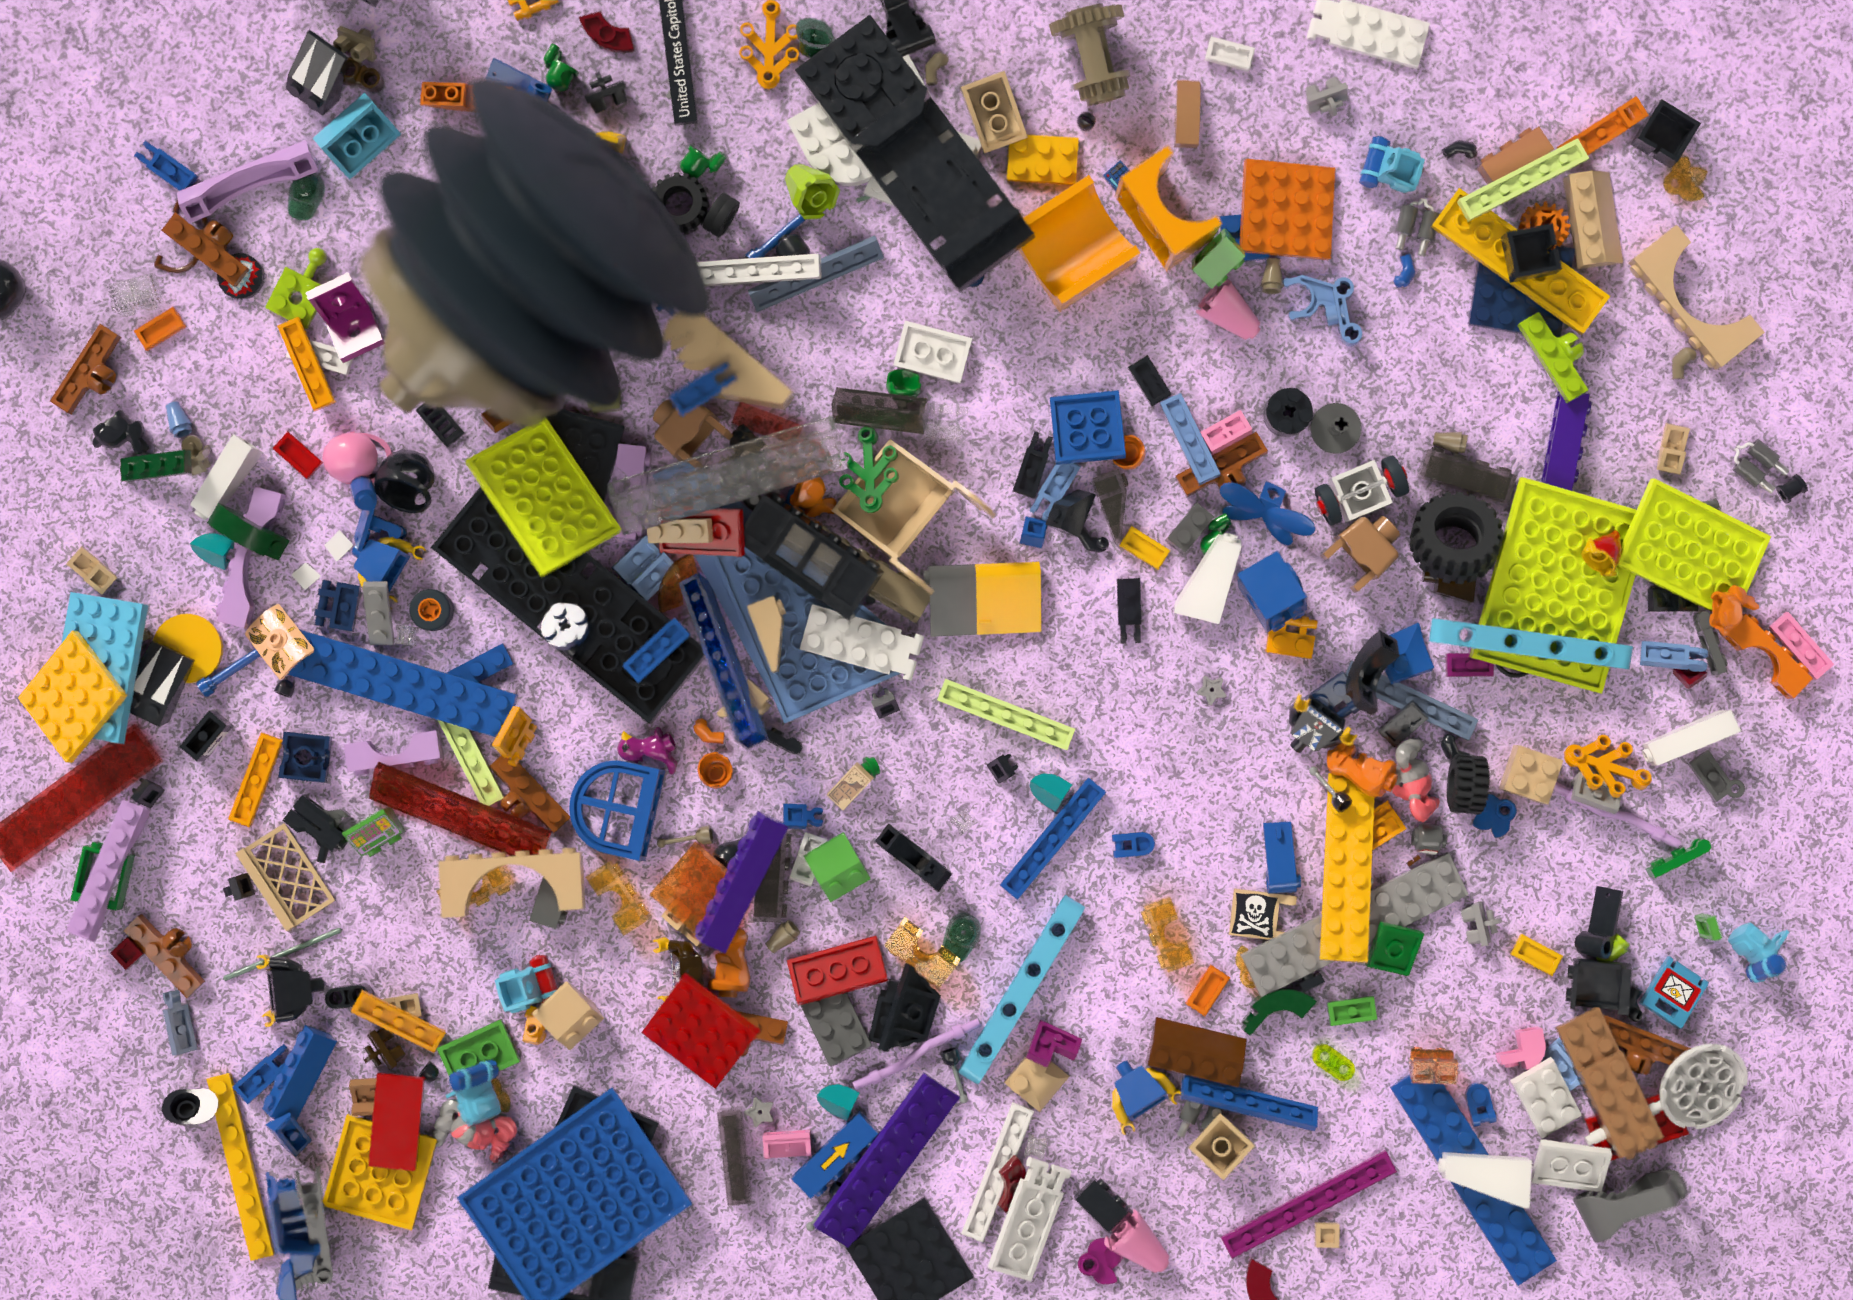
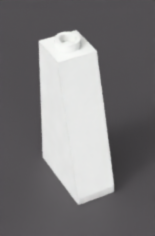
(225, 476)
(1209, 584)
(1690, 737)
(1494, 1175)

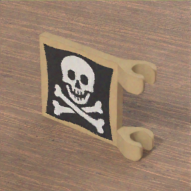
(1256, 913)

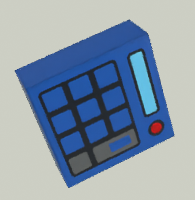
(1114, 174)

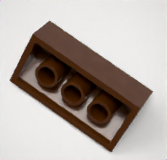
(1196, 1052)

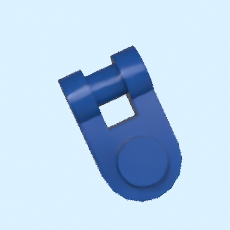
(393, 529)
(1141, 844)
(1478, 1096)

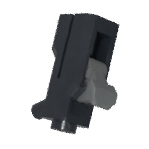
(319, 824)

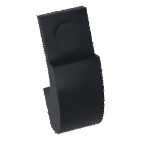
(1367, 669)
(913, 857)

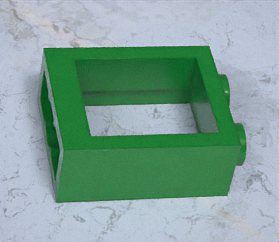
(84, 870)

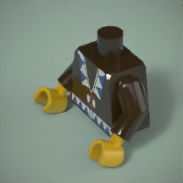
(683, 960)

